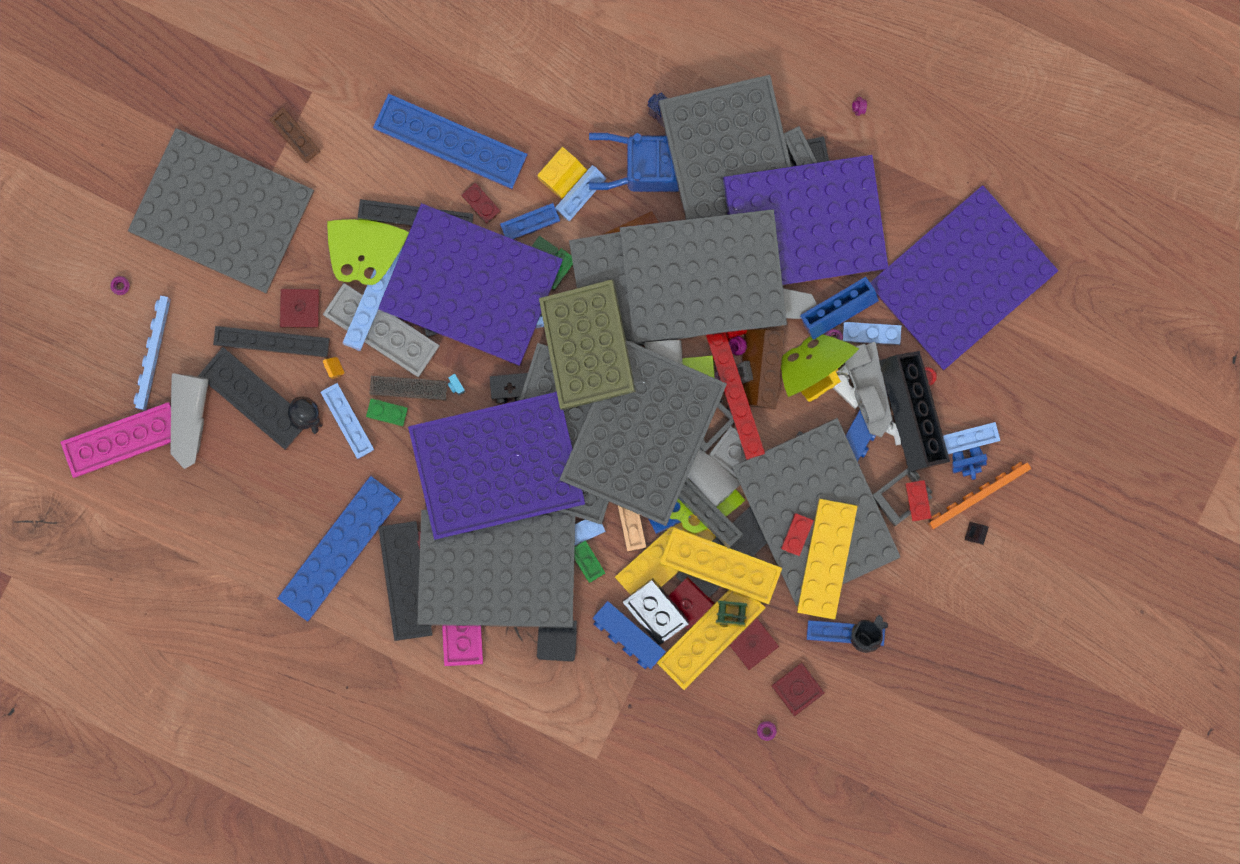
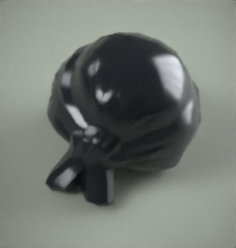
(304, 414)
(867, 635)

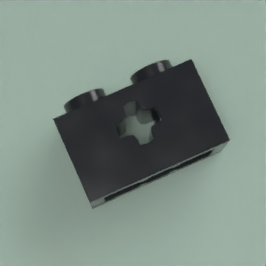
(500, 382)

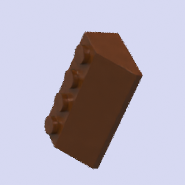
(765, 356)

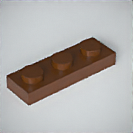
(294, 135)

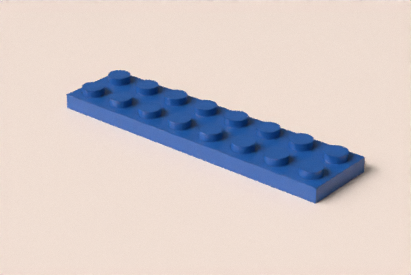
(450, 141)
(339, 548)

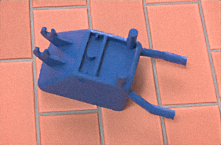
(647, 164)

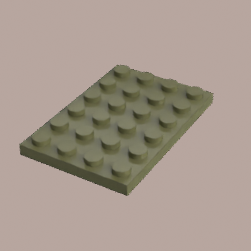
(587, 345)

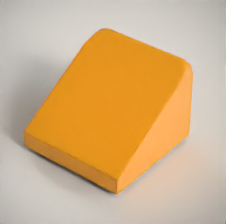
(333, 367)

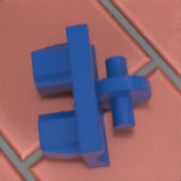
(970, 465)

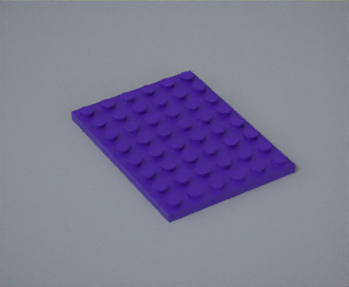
(822, 213)
(963, 277)
(470, 284)
(494, 465)

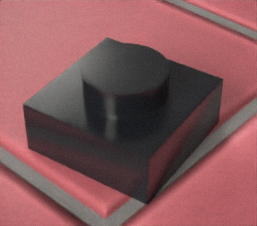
(976, 533)

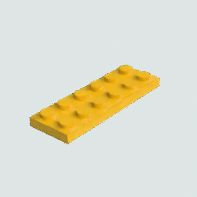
(827, 558)
(648, 564)
(721, 565)
(706, 640)

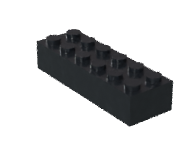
(914, 411)

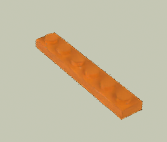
(985, 490)

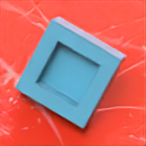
(455, 385)

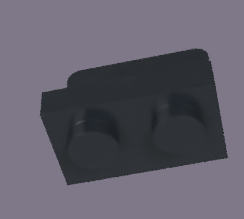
(557, 643)

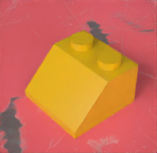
(562, 173)

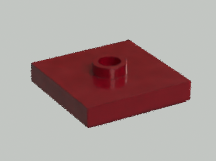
(299, 308)
(691, 601)
(753, 644)
(797, 689)

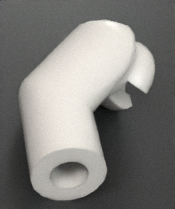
(892, 429)

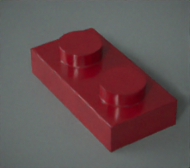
(481, 203)

